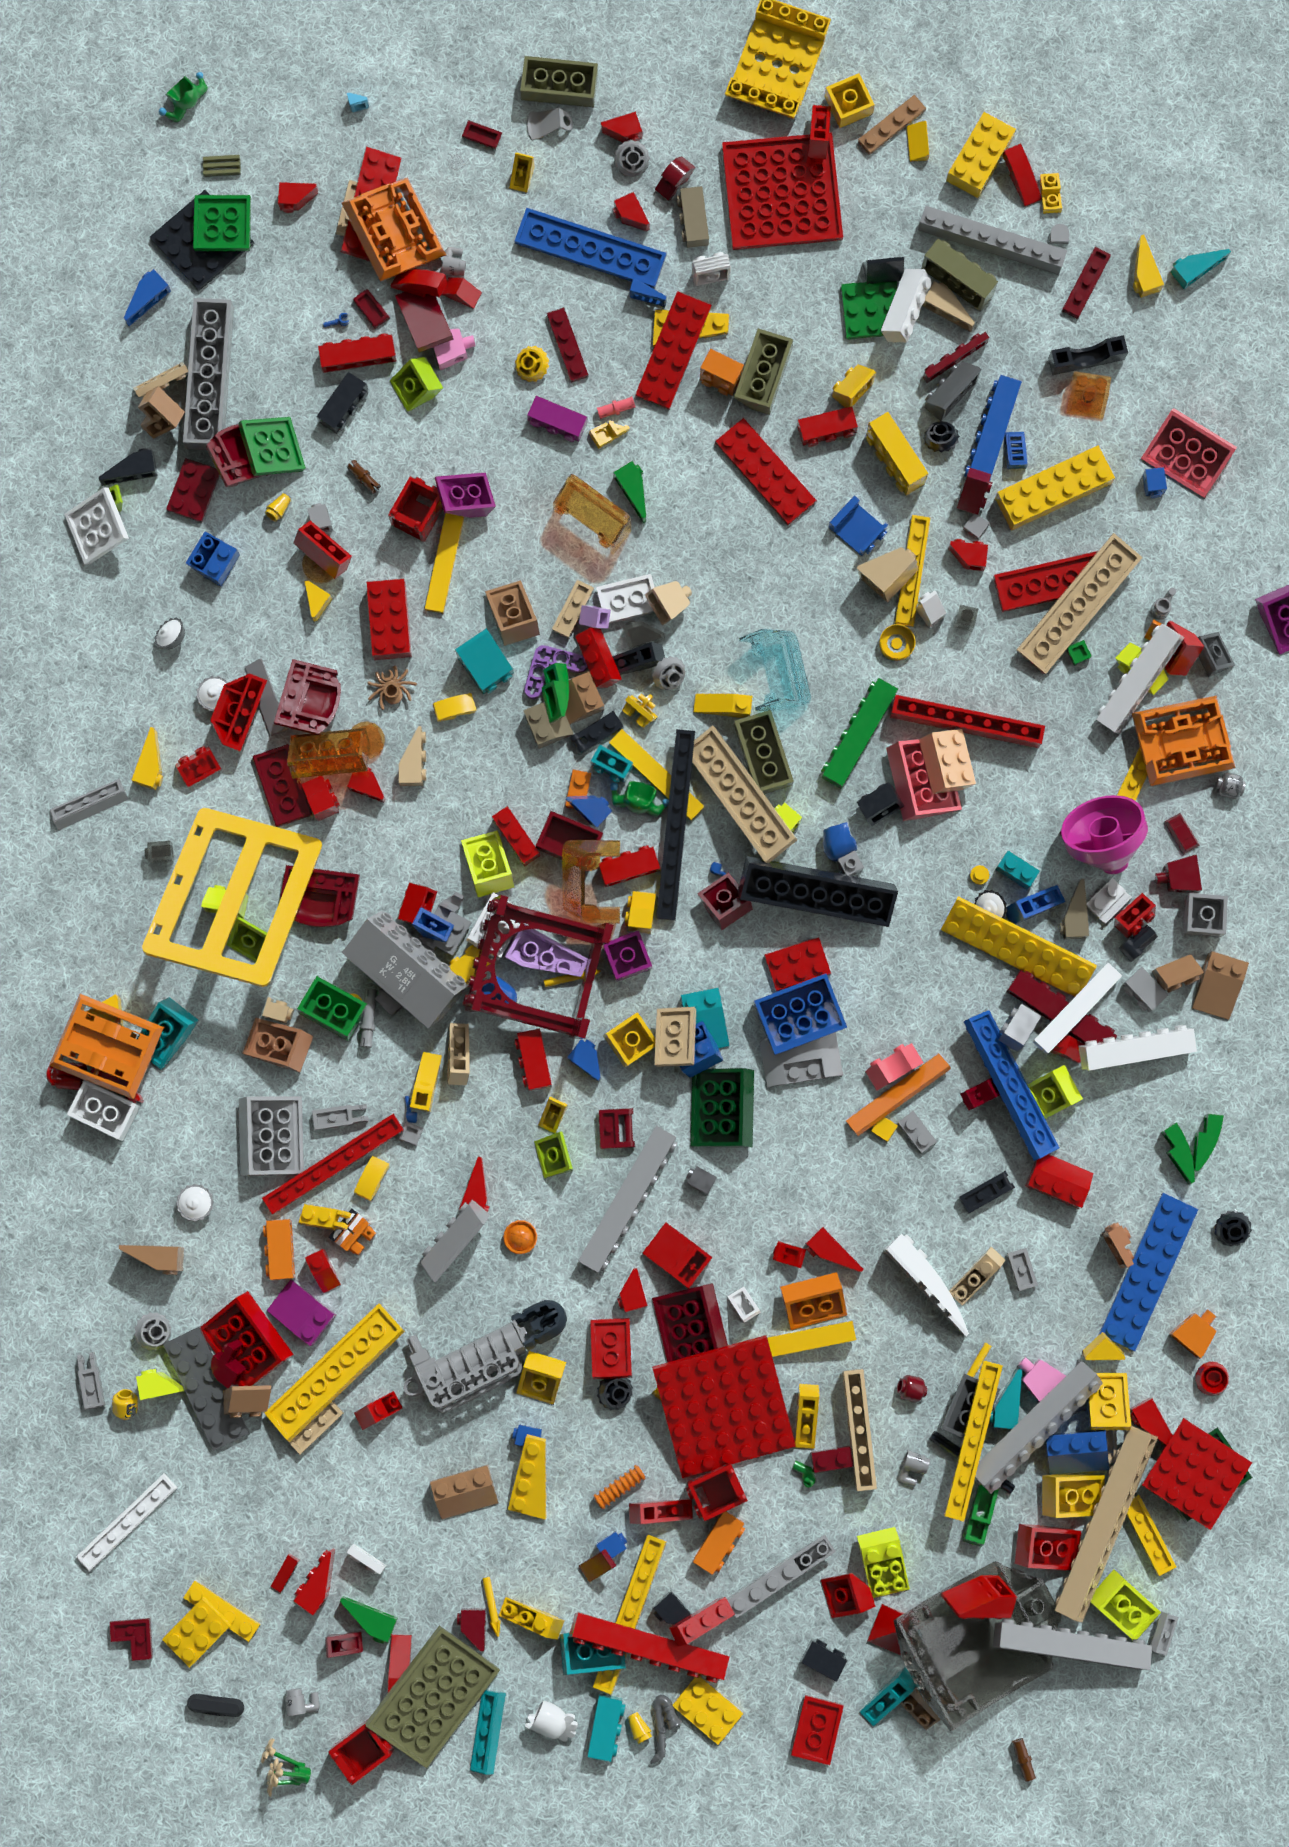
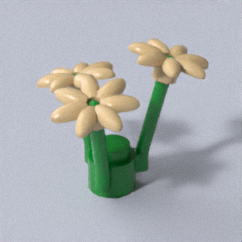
(298, 1775)

